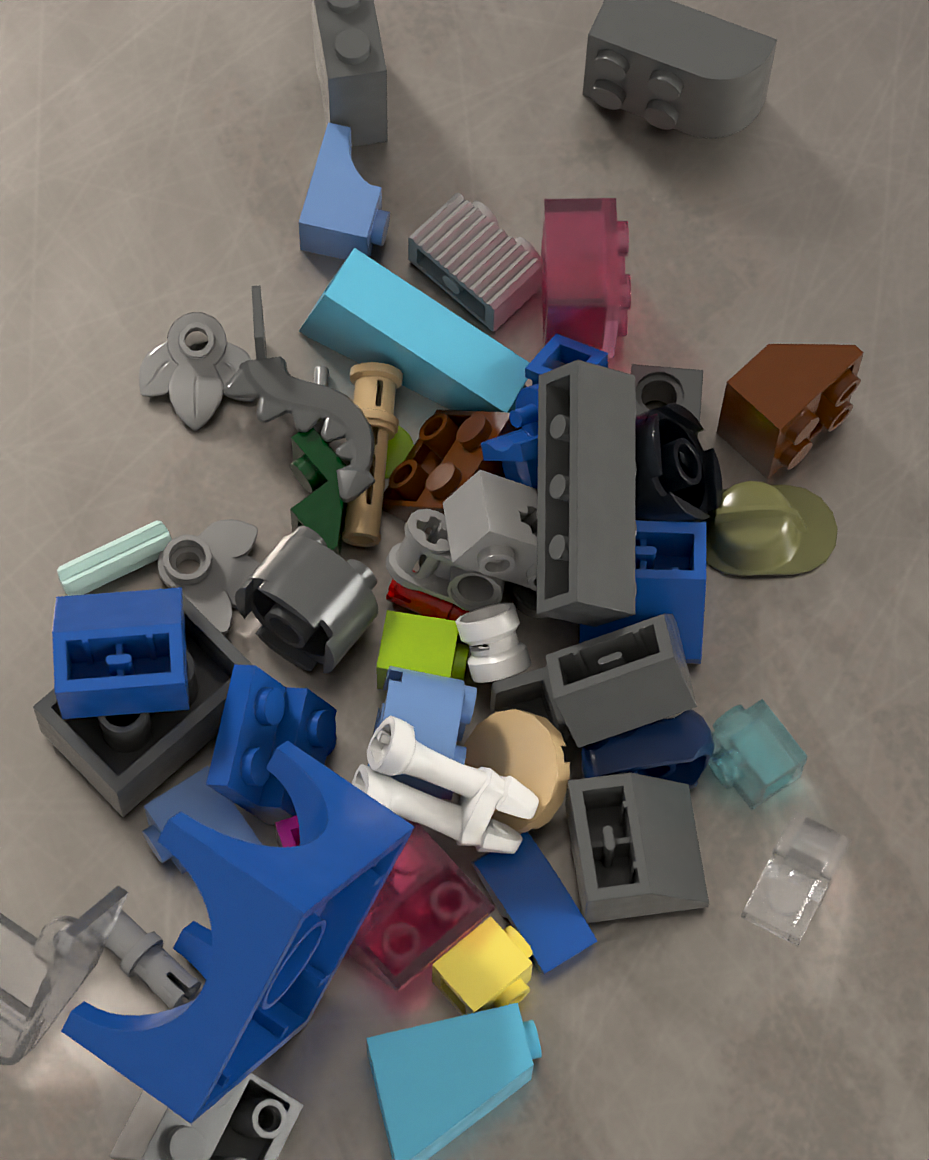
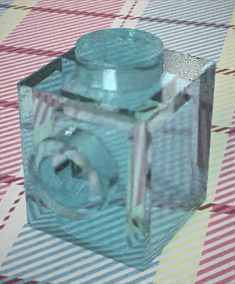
(755, 753)

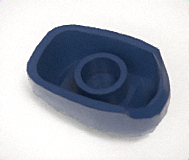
(663, 749)

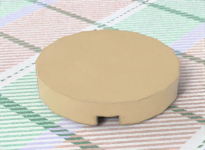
(529, 751)

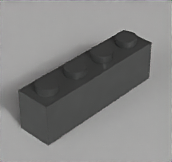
(586, 494)

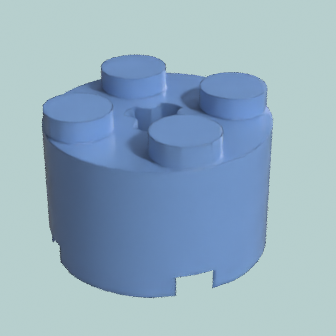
(436, 709)

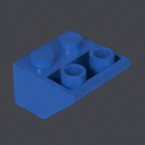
(668, 581)
(120, 653)

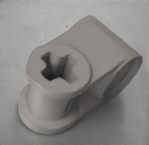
(436, 573)

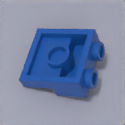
(255, 722)

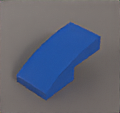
(535, 903)

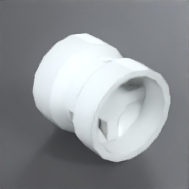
(493, 642)

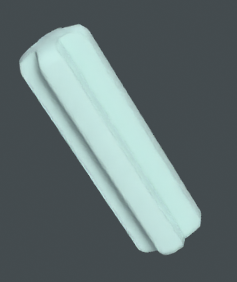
(114, 559)

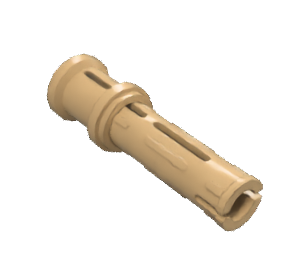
(375, 395)

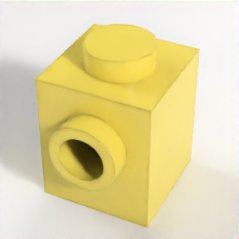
(485, 969)

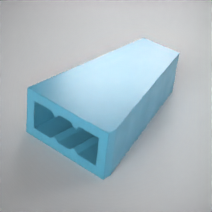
(388, 321)

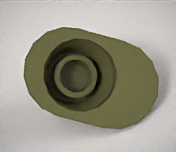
(769, 530)

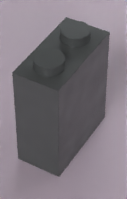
(351, 67)

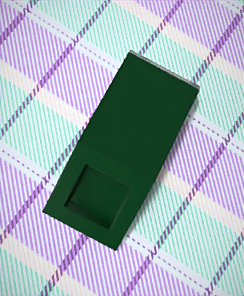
(315, 469)

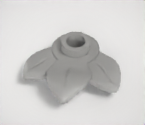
(190, 376)
(222, 570)

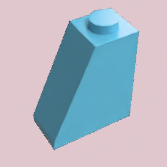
(448, 1075)

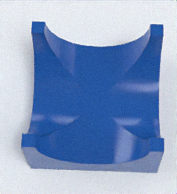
(272, 944)

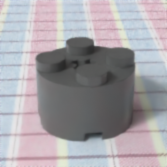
(309, 601)

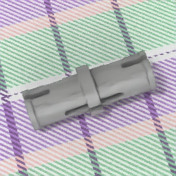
(144, 957)

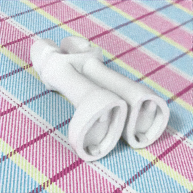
(481, 790)

